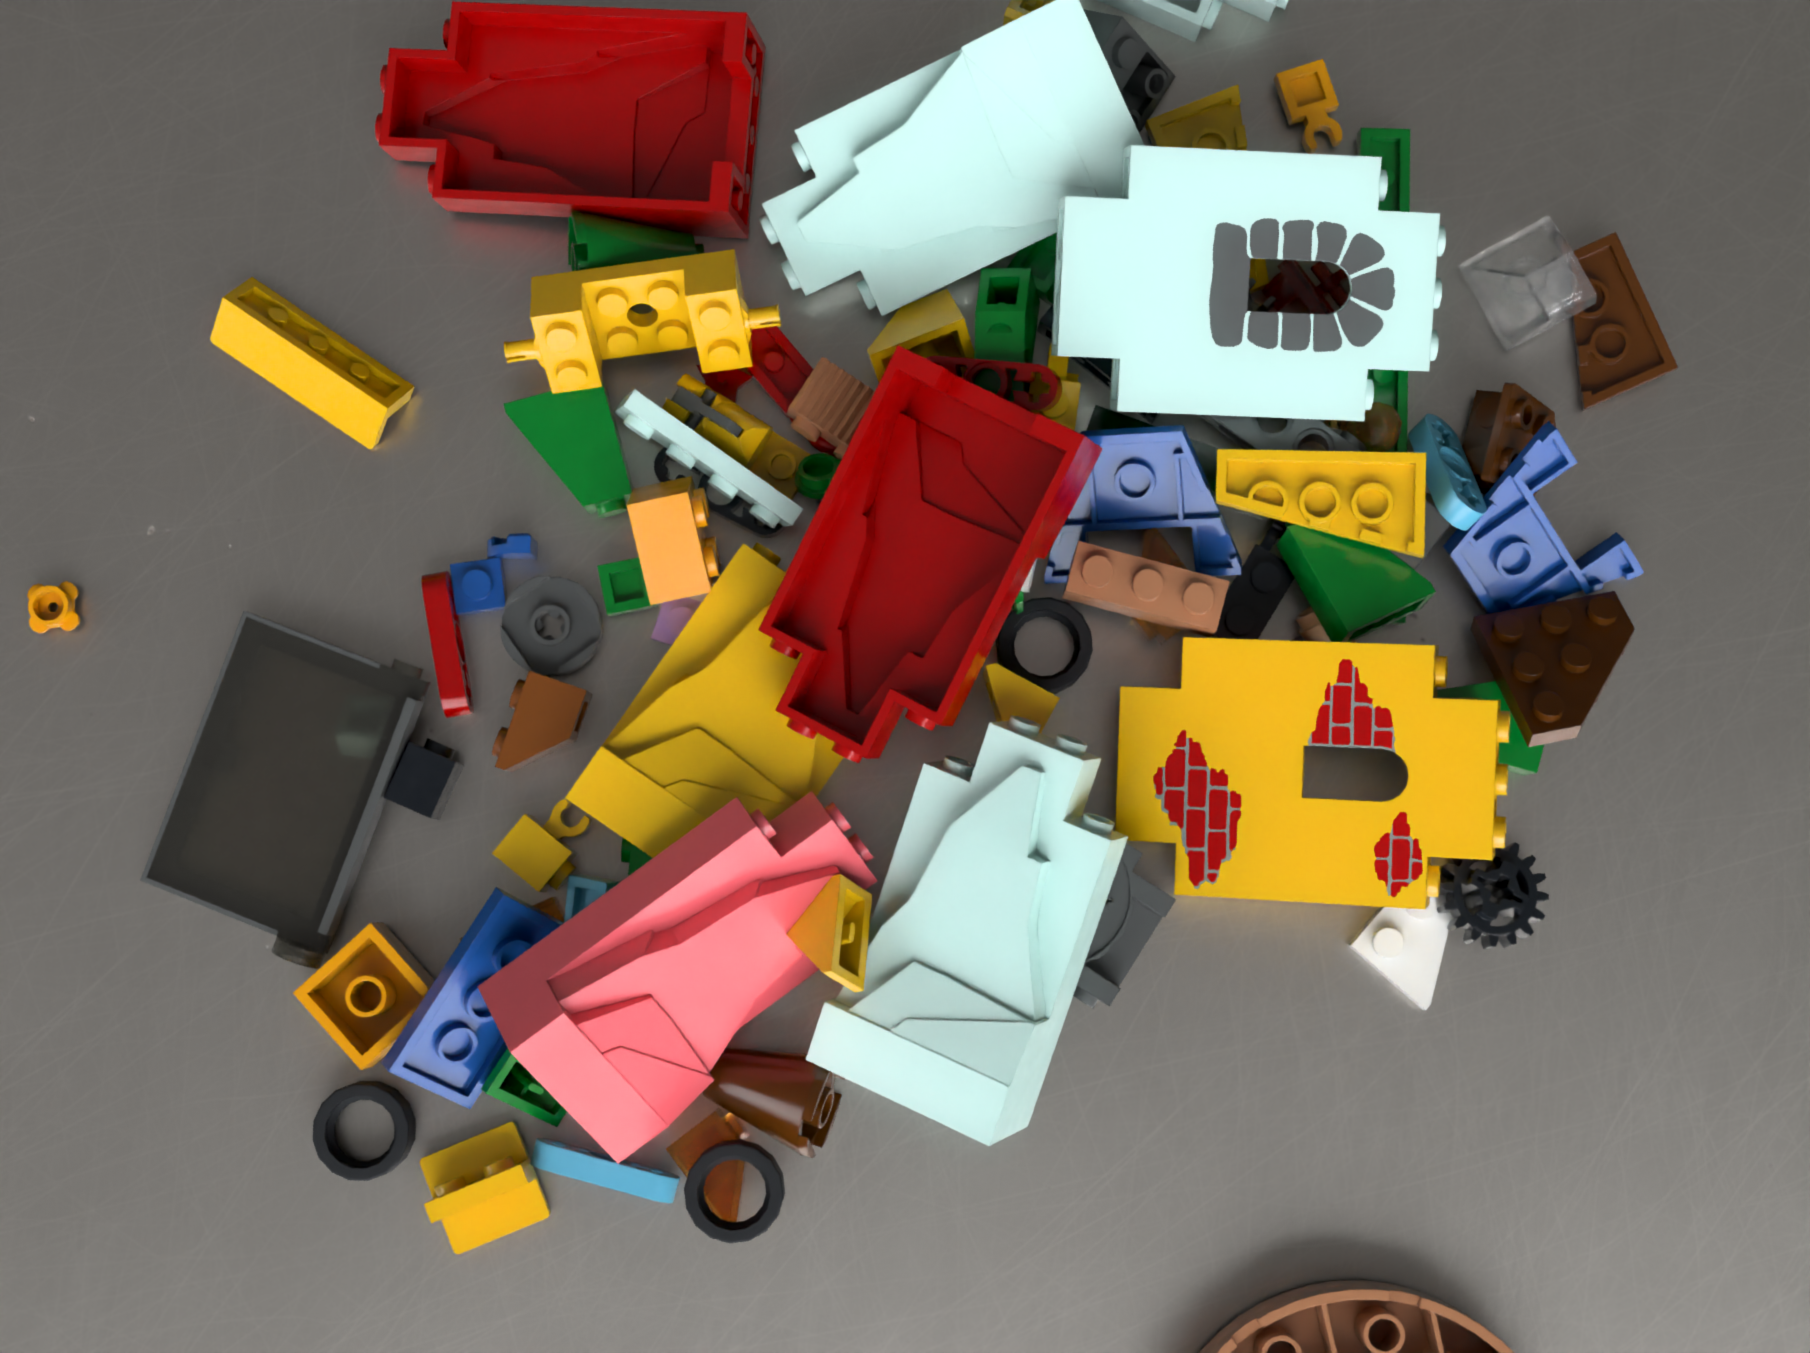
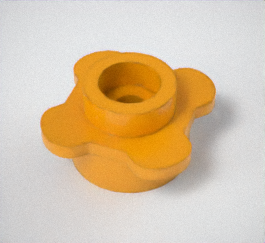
(39, 604)

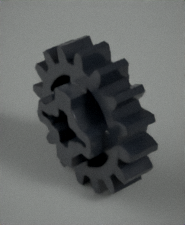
(1513, 888)

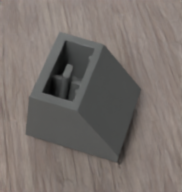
(1134, 65)

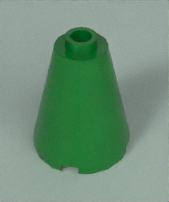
(609, 241)

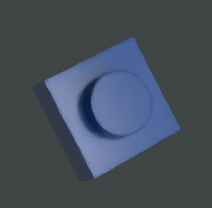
(479, 586)

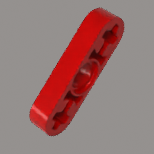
(1025, 373)
(447, 645)

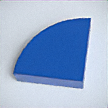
(515, 546)

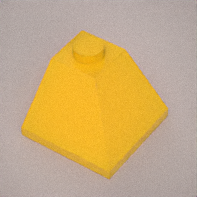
(926, 328)

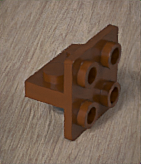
(1500, 430)

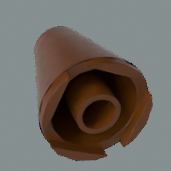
(777, 1095)

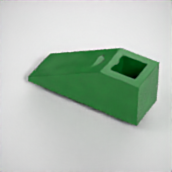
(1005, 323)

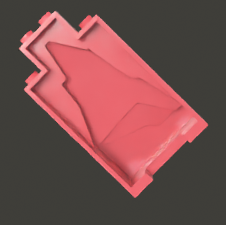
(664, 968)

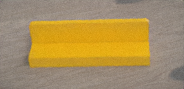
(309, 361)

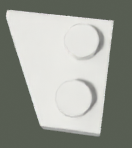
(1406, 947)

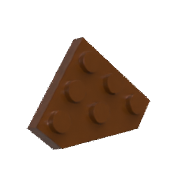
(1554, 660)

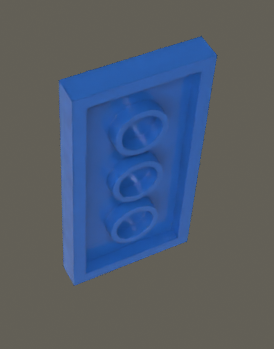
(452, 1035)

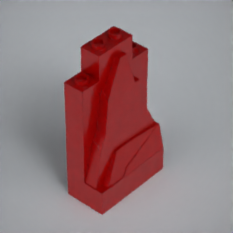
(584, 113)
(918, 554)

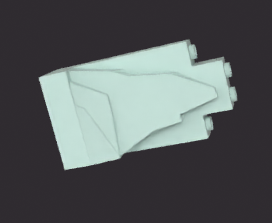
(955, 162)
(978, 934)

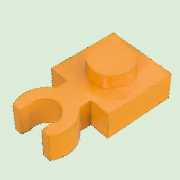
(1308, 97)

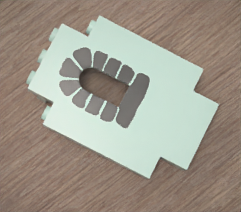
(1168, 273)

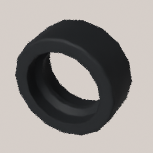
(1068, 617)
(326, 1142)
(695, 1198)

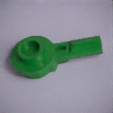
(815, 474)

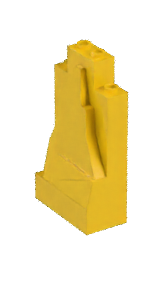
(708, 723)

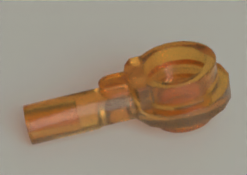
(1377, 431)

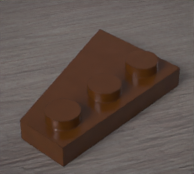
(1618, 335)

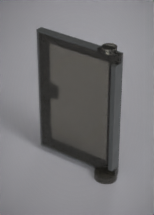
(286, 784)

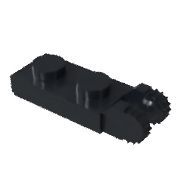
(1256, 591)

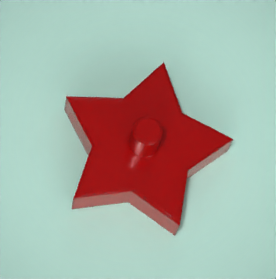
(726, 381)

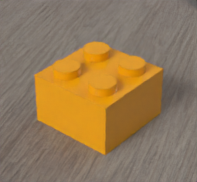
(672, 539)
(366, 994)

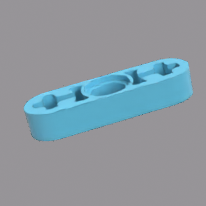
(1448, 472)
(604, 1170)

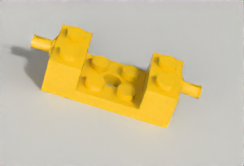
(589, 318)

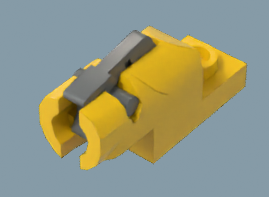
(737, 433)

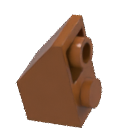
(544, 721)

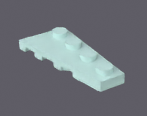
(693, 450)

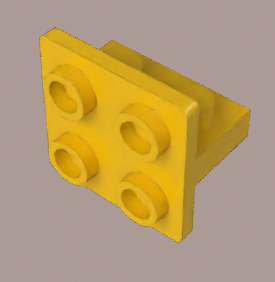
(483, 1188)

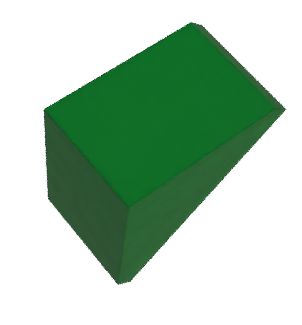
(517, 1087)

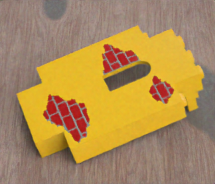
(1226, 771)

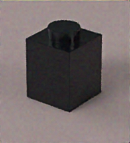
(425, 778)

